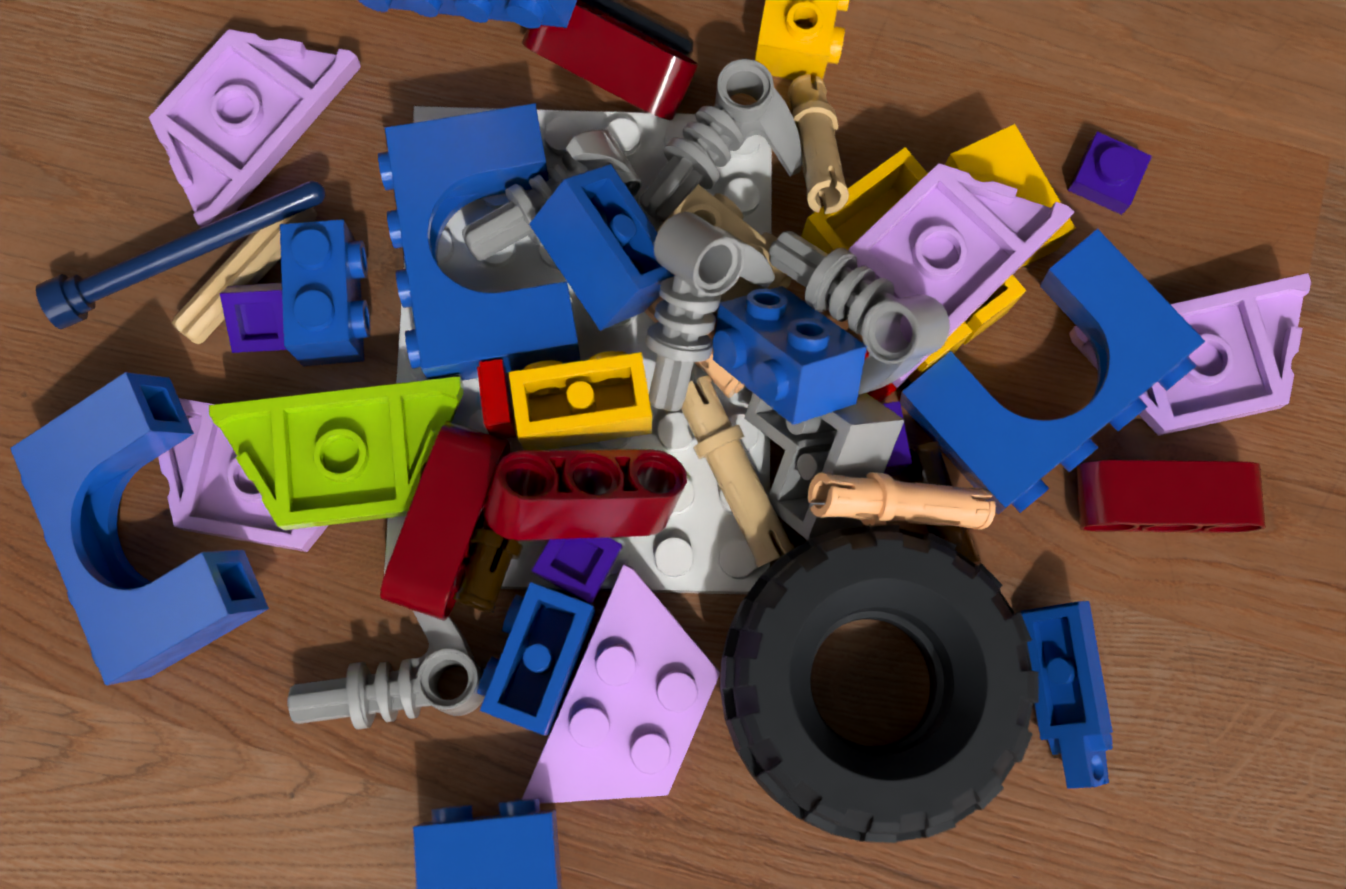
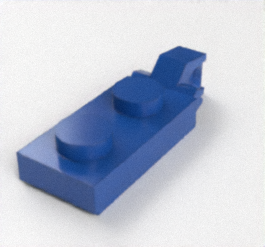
(1071, 690)

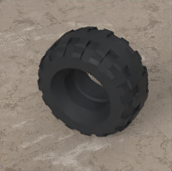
(974, 665)

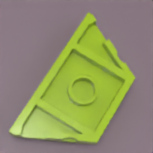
(339, 450)

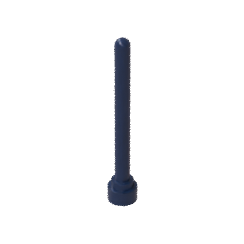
(69, 299)

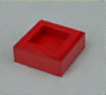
(496, 399)

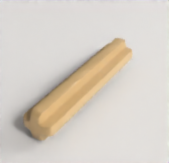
(243, 267)

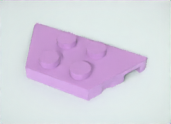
(243, 115)
(955, 242)
(1241, 363)
(213, 492)
(627, 705)

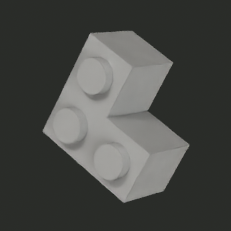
(837, 443)

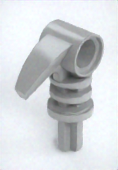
(723, 130)
(512, 220)
(704, 267)
(867, 304)
(388, 690)

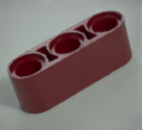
(617, 59)
(584, 493)
(1170, 496)
(441, 520)

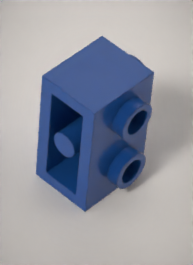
(602, 245)
(323, 293)
(788, 354)
(537, 659)
(489, 851)

